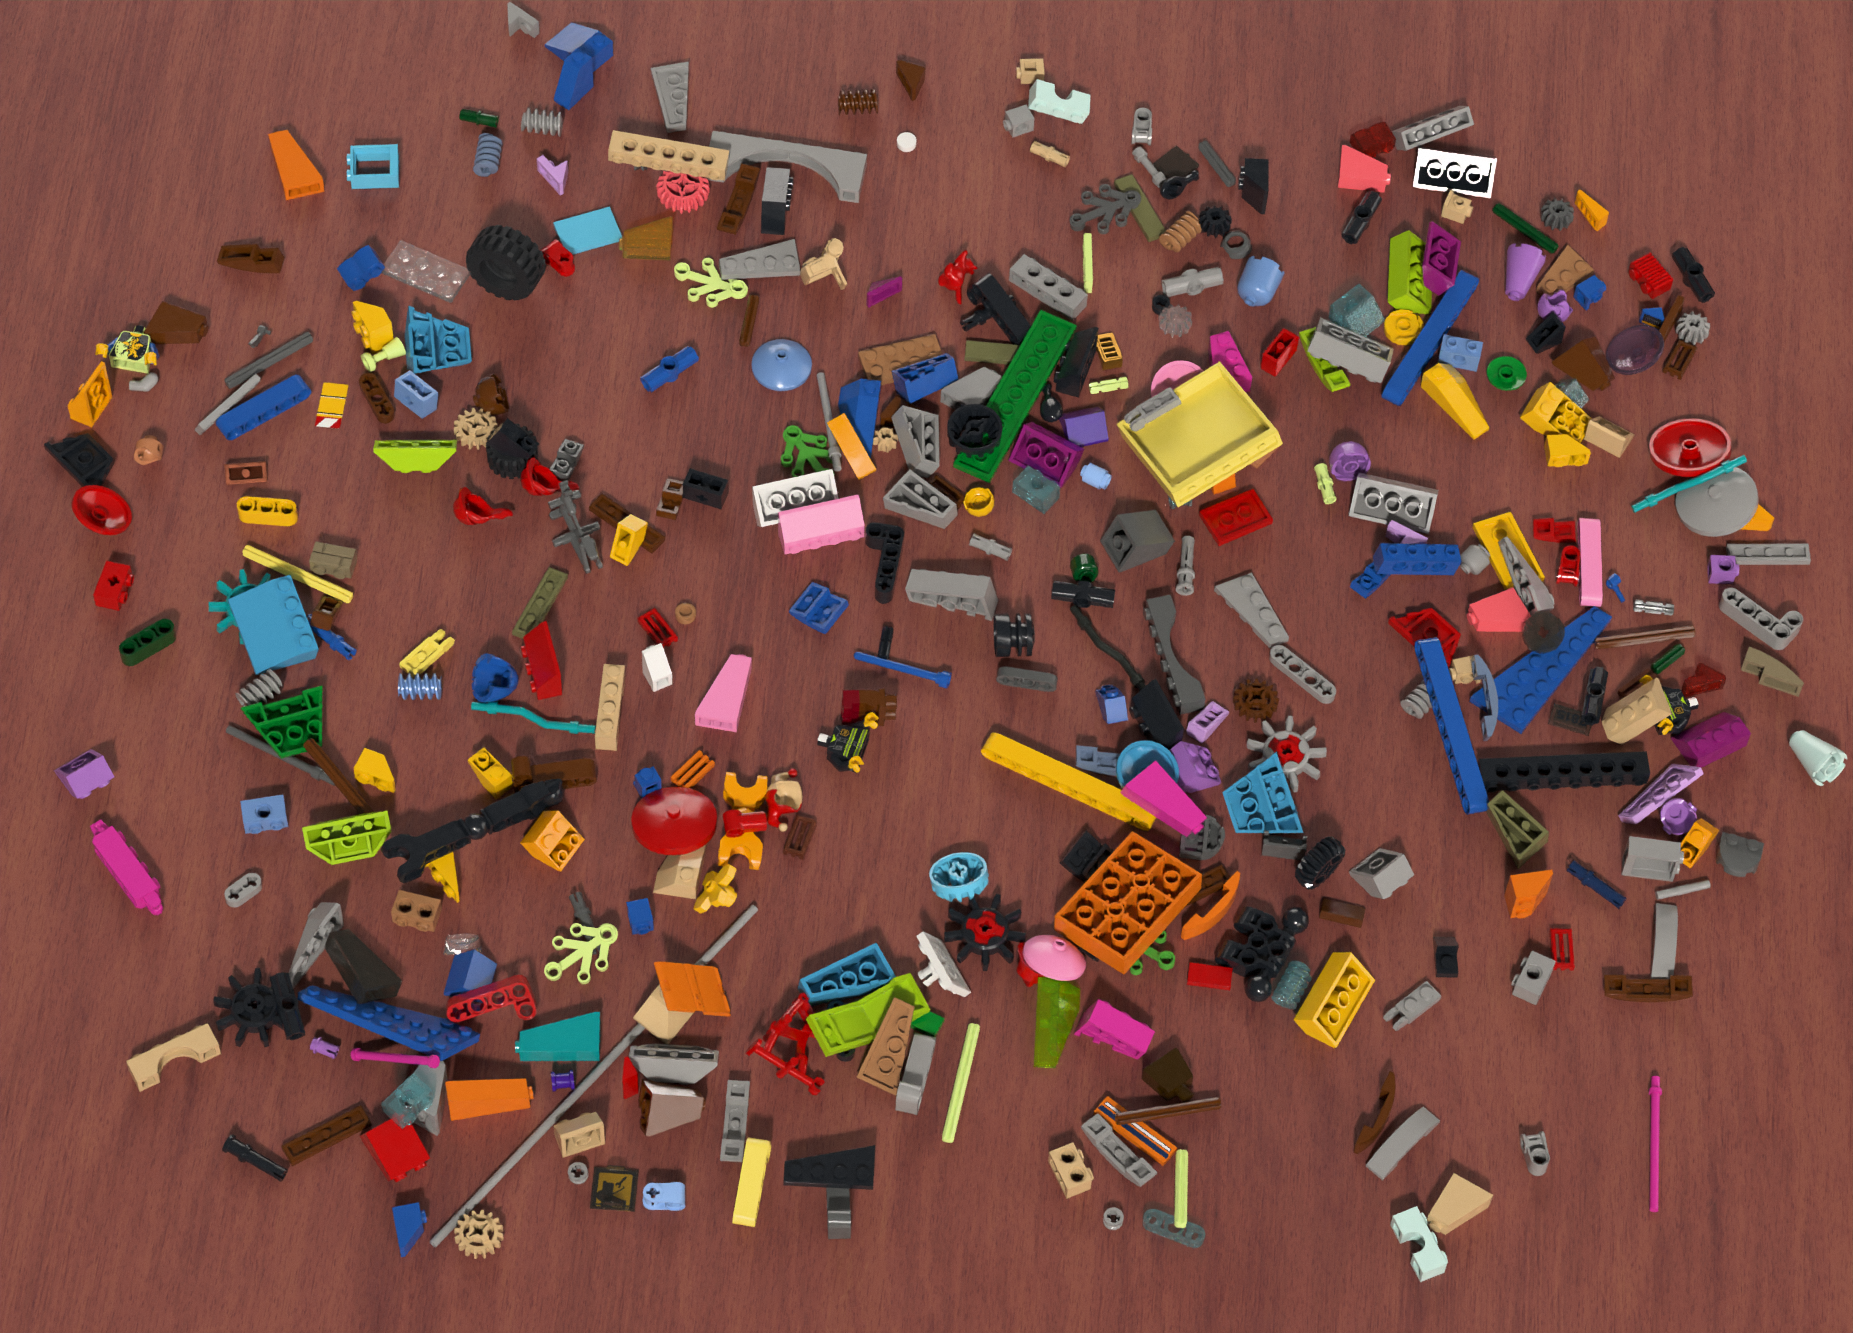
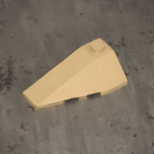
(681, 874)

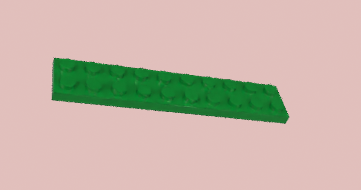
(1020, 389)

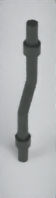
(1085, 624)

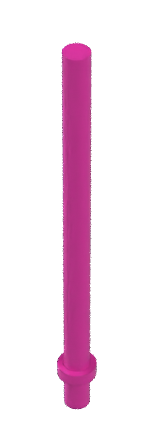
(1655, 1092)

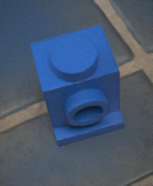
(1589, 291)
(645, 779)

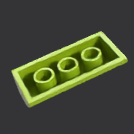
(1405, 280)

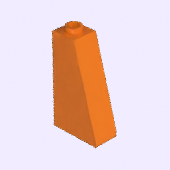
(293, 166)
(487, 1097)

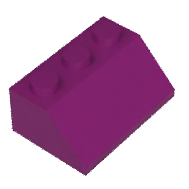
(1440, 259)
(1046, 452)
(1712, 739)

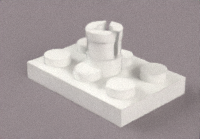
(940, 966)

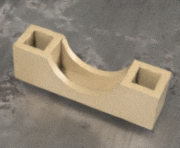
(609, 707)
(197, 1044)

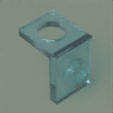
(1573, 391)

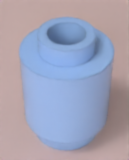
(1095, 476)

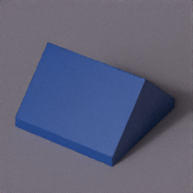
(469, 972)

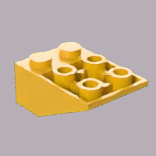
(1555, 414)

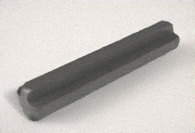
(1217, 164)

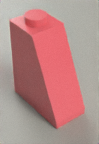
(1361, 171)
(1498, 613)

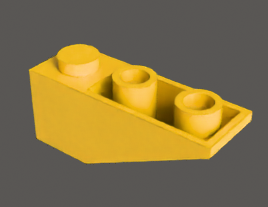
(444, 871)

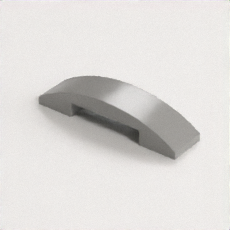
(1664, 941)
(735, 1121)
(1401, 1142)
(1116, 1152)

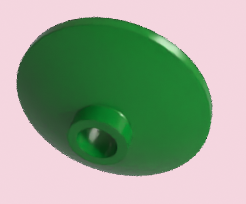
(1506, 367)

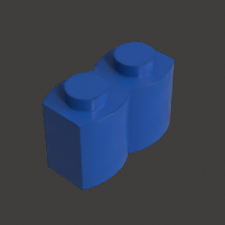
(361, 267)

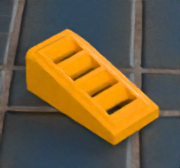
(1592, 211)

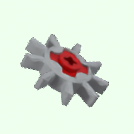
(1291, 750)

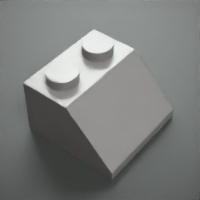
(1382, 873)

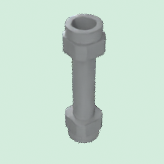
(1140, 155)

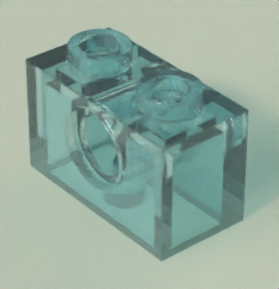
(1041, 498)
(413, 1089)

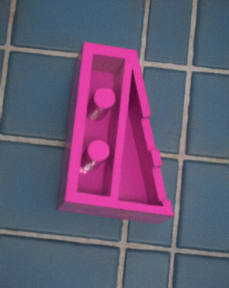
(1224, 350)
(1115, 1028)

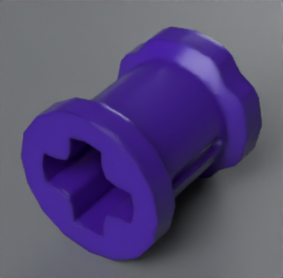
(562, 1080)

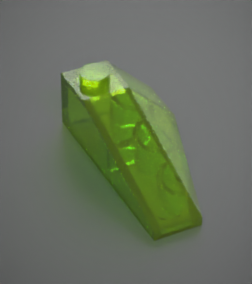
(1055, 1014)

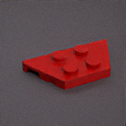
(1428, 625)

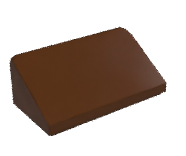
(1342, 913)

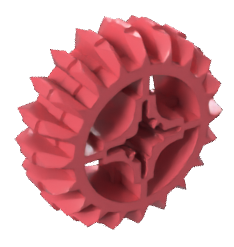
(671, 194)

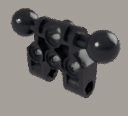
(1251, 923)

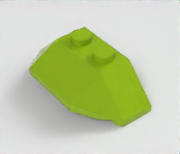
(415, 454)
(348, 837)

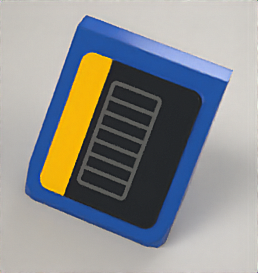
(1652, 317)

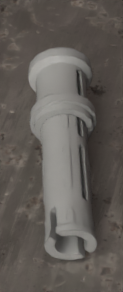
(1186, 573)

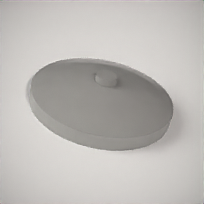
(1718, 504)

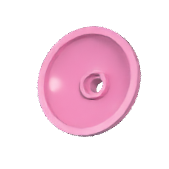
(1173, 375)
(1054, 957)

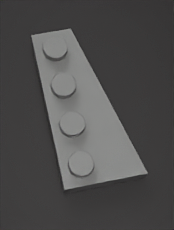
(672, 94)
(767, 261)
(1253, 607)

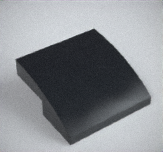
(1085, 856)

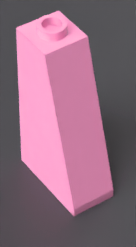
(726, 696)

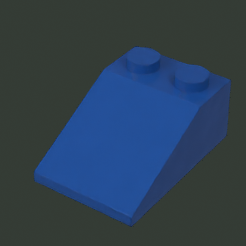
(584, 38)

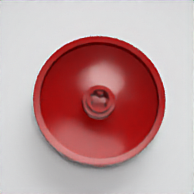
(1689, 447)
(674, 821)

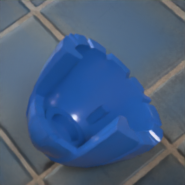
(493, 678)

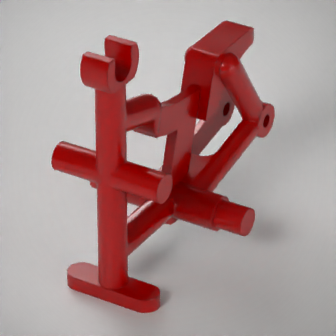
(781, 1028)

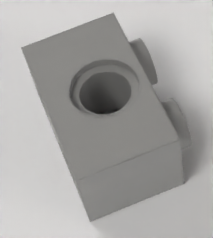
(1529, 988)

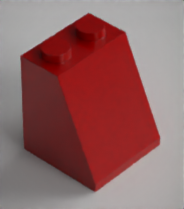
(395, 1149)

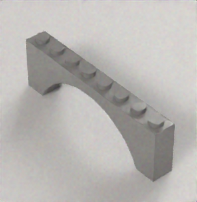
(840, 168)

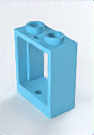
(373, 153)

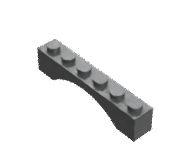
(1186, 690)

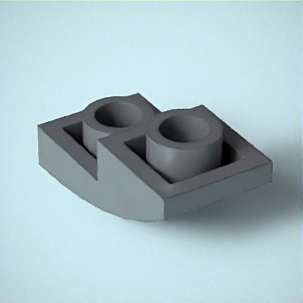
(567, 459)

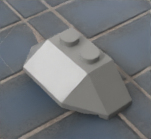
(673, 1062)

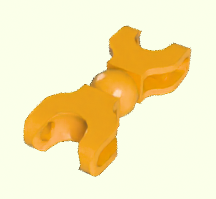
(746, 801)

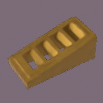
(1111, 362)

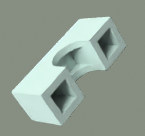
(1044, 99)
(1412, 1226)

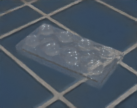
(425, 271)

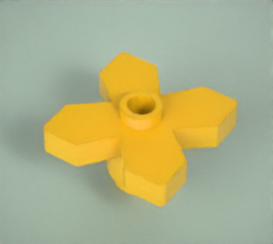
(717, 890)

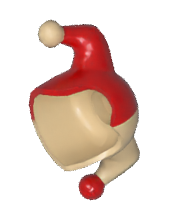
(782, 798)

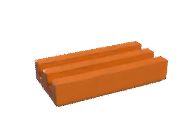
(703, 759)

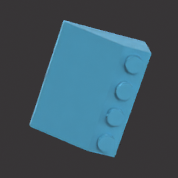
(273, 625)

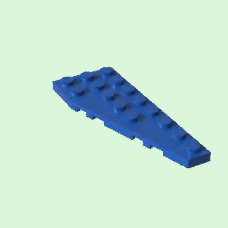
(410, 1028)

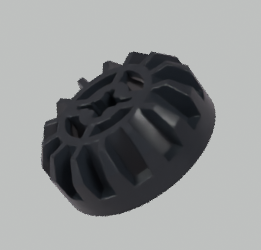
(976, 422)

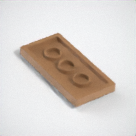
(880, 361)

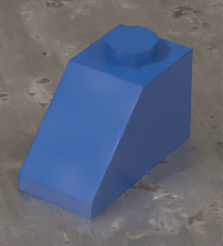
(408, 1225)

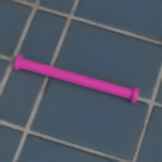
(432, 1061)

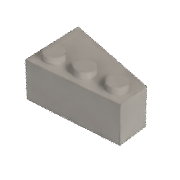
(918, 439)
(920, 501)

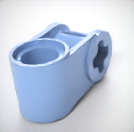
(667, 1196)

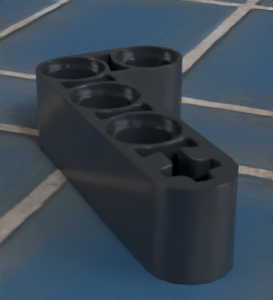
(1000, 307)
(885, 542)

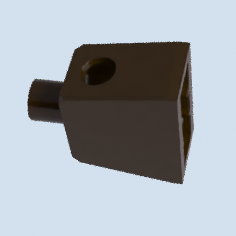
(1170, 1076)

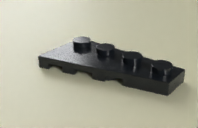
(833, 1170)

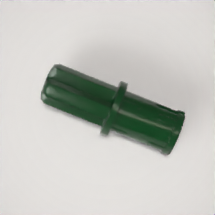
(479, 118)

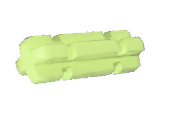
(1108, 385)

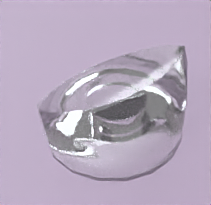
(461, 943)

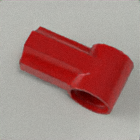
(739, 823)

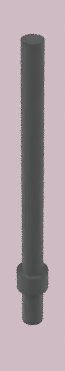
(316, 772)

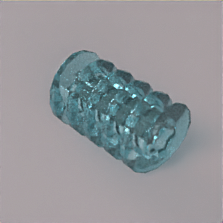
(1292, 985)

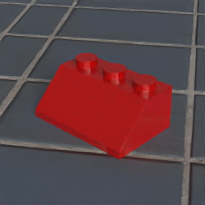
(542, 662)

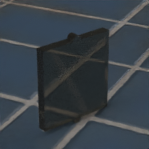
(1175, 163)

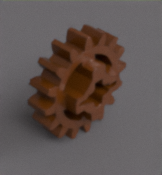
(1255, 700)

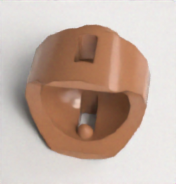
(149, 450)

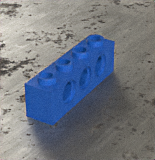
(1417, 559)

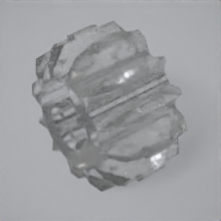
(1175, 320)

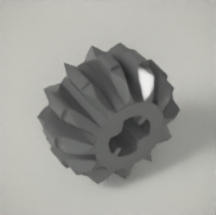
(1557, 214)

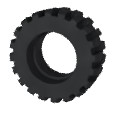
(505, 262)

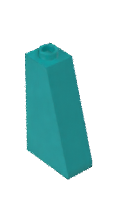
(562, 1041)

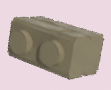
(333, 560)

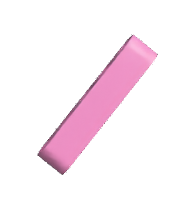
(1590, 562)

